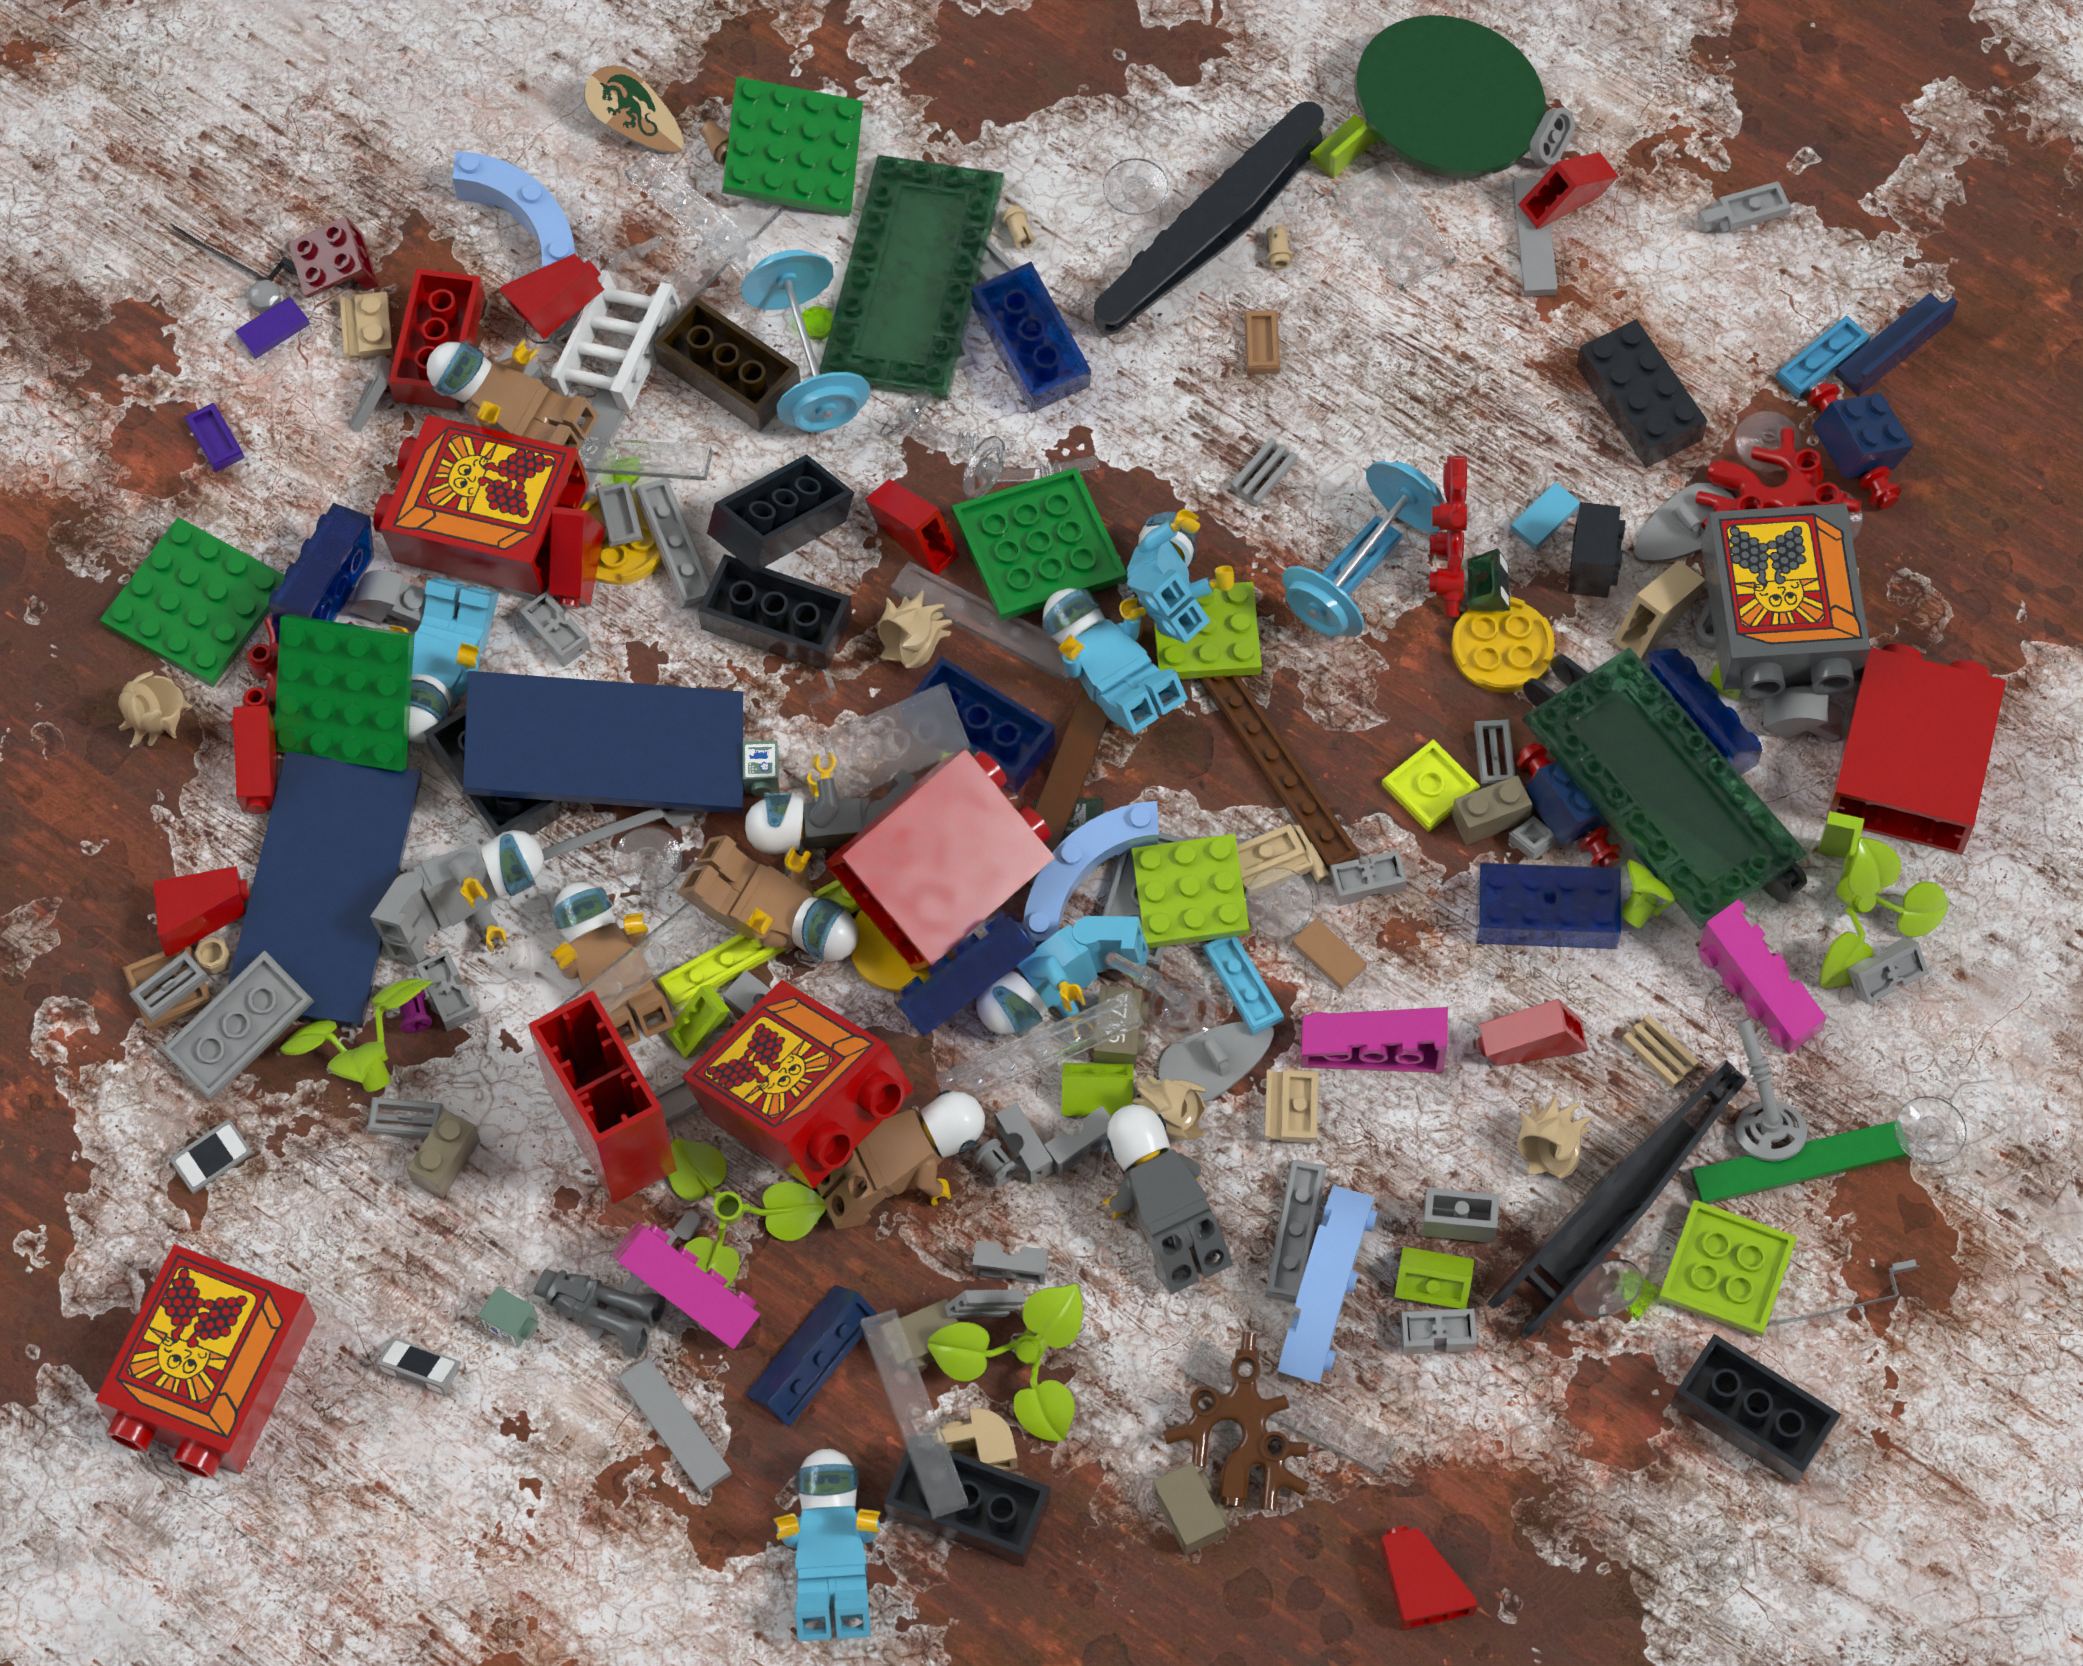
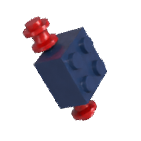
(1862, 439)
(1567, 808)

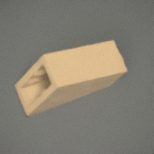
(1659, 608)

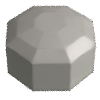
(263, 296)

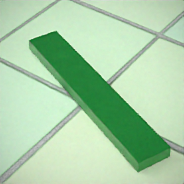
(1814, 1161)

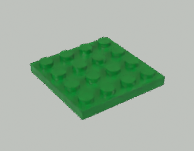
(792, 146)
(1038, 542)
(194, 602)
(344, 692)

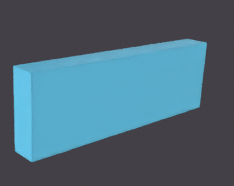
(1243, 984)

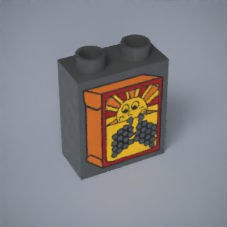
(1785, 599)

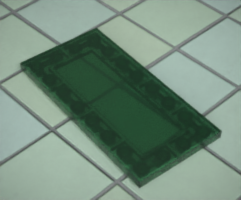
(913, 275)
(1664, 787)

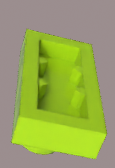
(698, 1021)

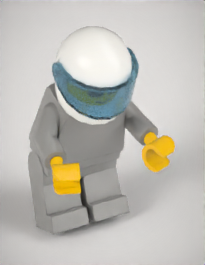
(454, 888)

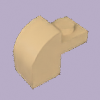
(985, 1433)

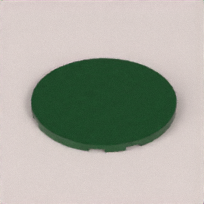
(1449, 95)

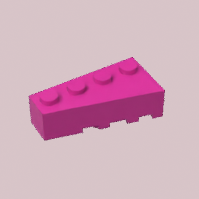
(1760, 978)
(1376, 1040)
(685, 1284)

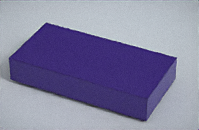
(272, 327)
(214, 437)

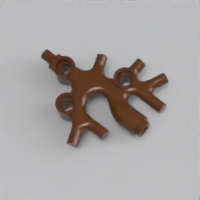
(1251, 1413)

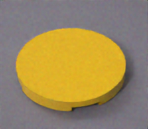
(629, 561)
(1504, 647)
(878, 960)

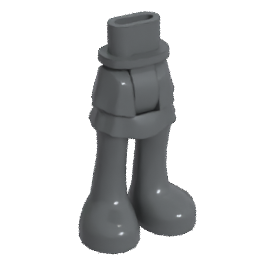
(580, 1296)

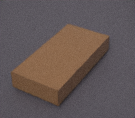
(1262, 342)
(1329, 954)

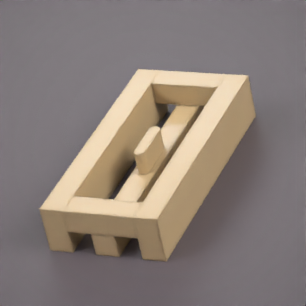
(1670, 1042)

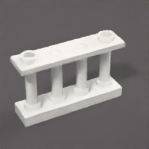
(635, 360)

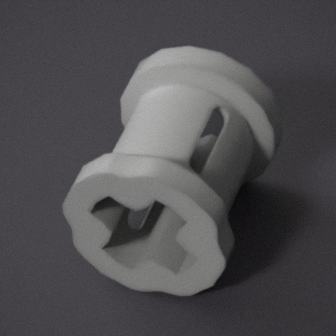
(996, 1162)

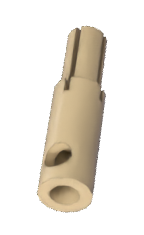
(1318, 868)

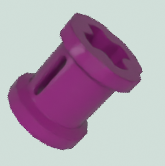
(414, 1015)

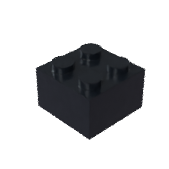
(1596, 550)

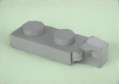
(1745, 208)

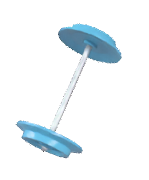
(786, 282)
(1322, 602)

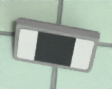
(210, 1156)
(418, 1366)

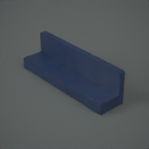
(1896, 343)
(812, 1354)

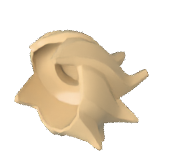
(911, 631)
(151, 706)
(1176, 1102)
(1551, 1139)

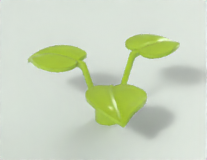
(1871, 869)
(1644, 895)
(366, 1061)
(789, 1206)
(1057, 1319)

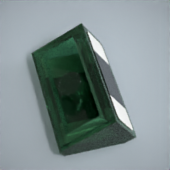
(1488, 582)

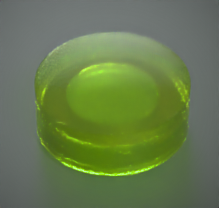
(817, 322)

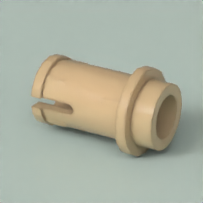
(1016, 221)
(1278, 247)

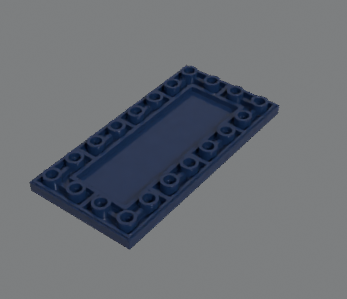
(603, 742)
(322, 873)

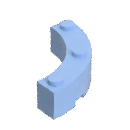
(501, 184)
(1079, 856)
(1325, 1284)

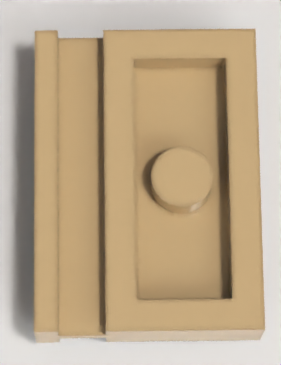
(366, 325)
(1272, 850)
(1291, 1106)

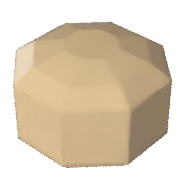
(212, 955)

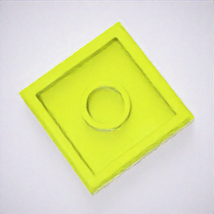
(1429, 784)

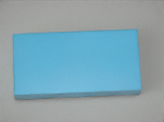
(1545, 516)

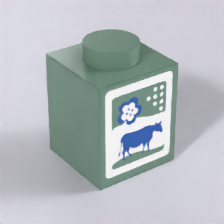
(761, 767)
(509, 1317)

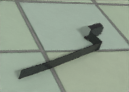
(285, 263)

